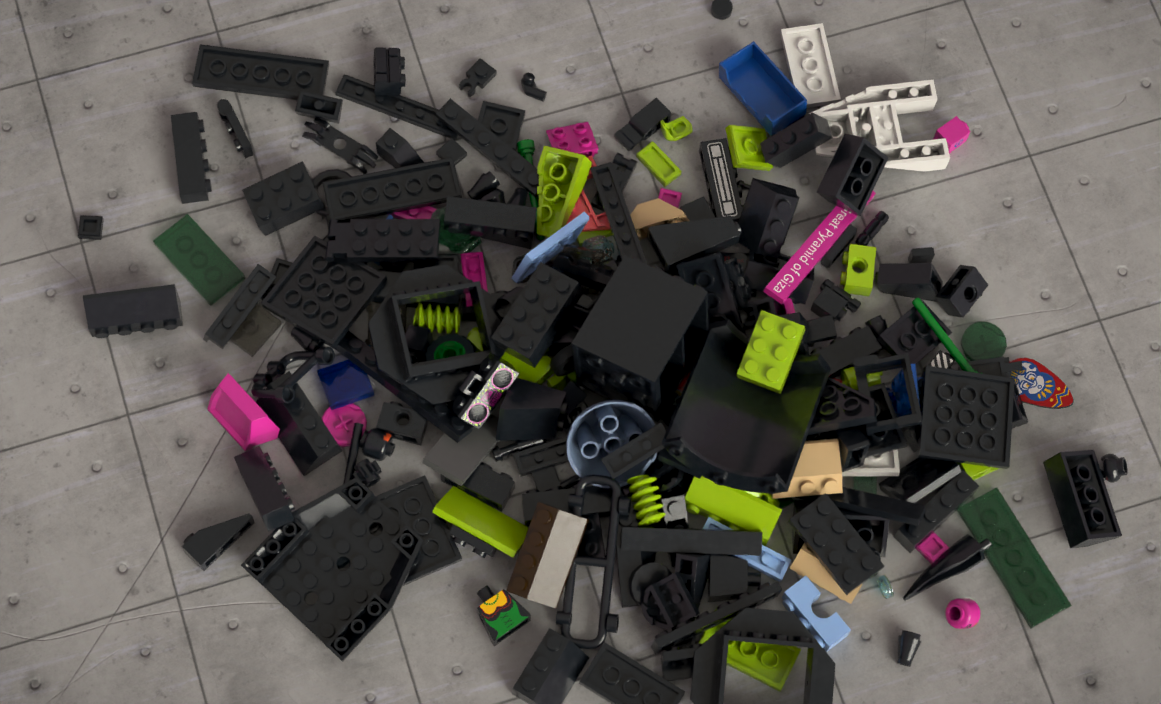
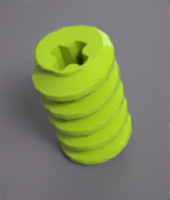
(437, 318)
(645, 500)

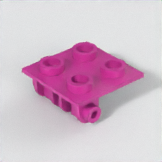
(574, 138)

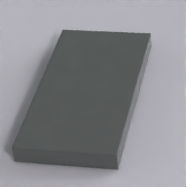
(461, 459)

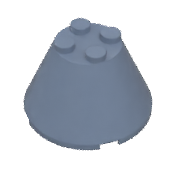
(603, 430)

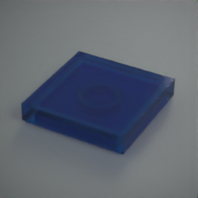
(344, 384)

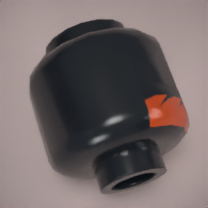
(377, 444)

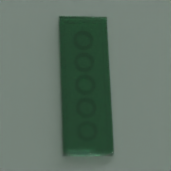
(1014, 558)

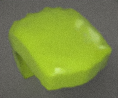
(676, 129)

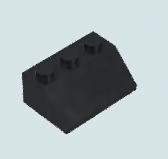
(852, 174)
(766, 217)
(764, 269)
(550, 671)

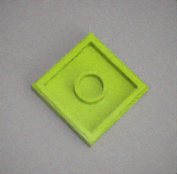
(746, 148)

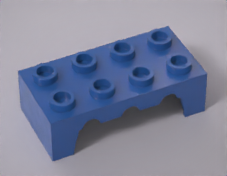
(762, 88)

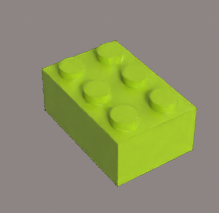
(771, 351)

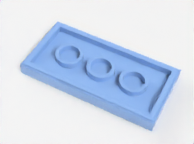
(550, 247)

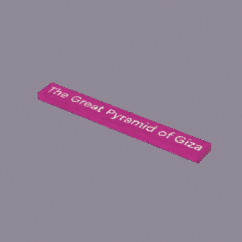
(810, 253)

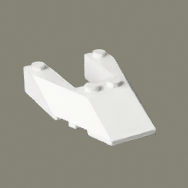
(875, 118)

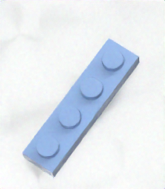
(768, 563)

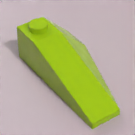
(560, 184)

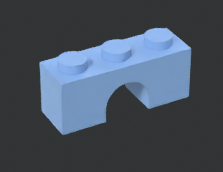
(825, 630)

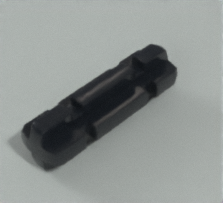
(872, 229)
(852, 305)

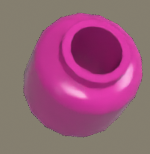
(962, 613)

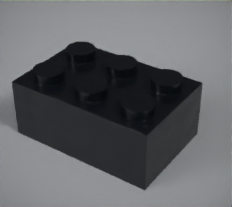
(283, 198)

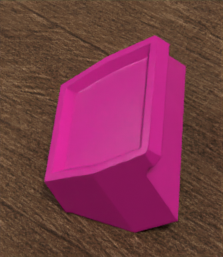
(241, 415)

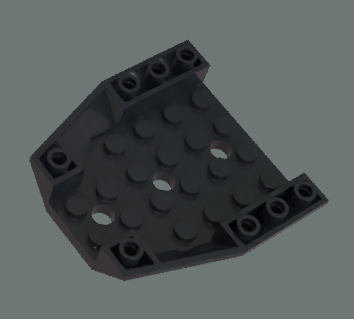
(305, 556)

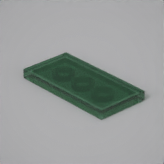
(199, 259)

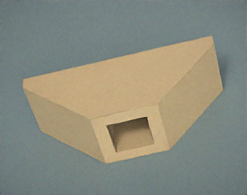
(655, 213)

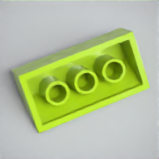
(731, 507)

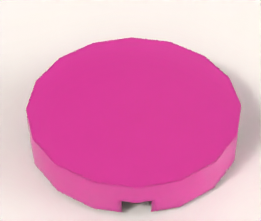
(341, 422)

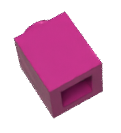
(955, 132)

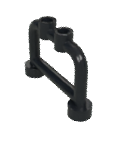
(285, 392)

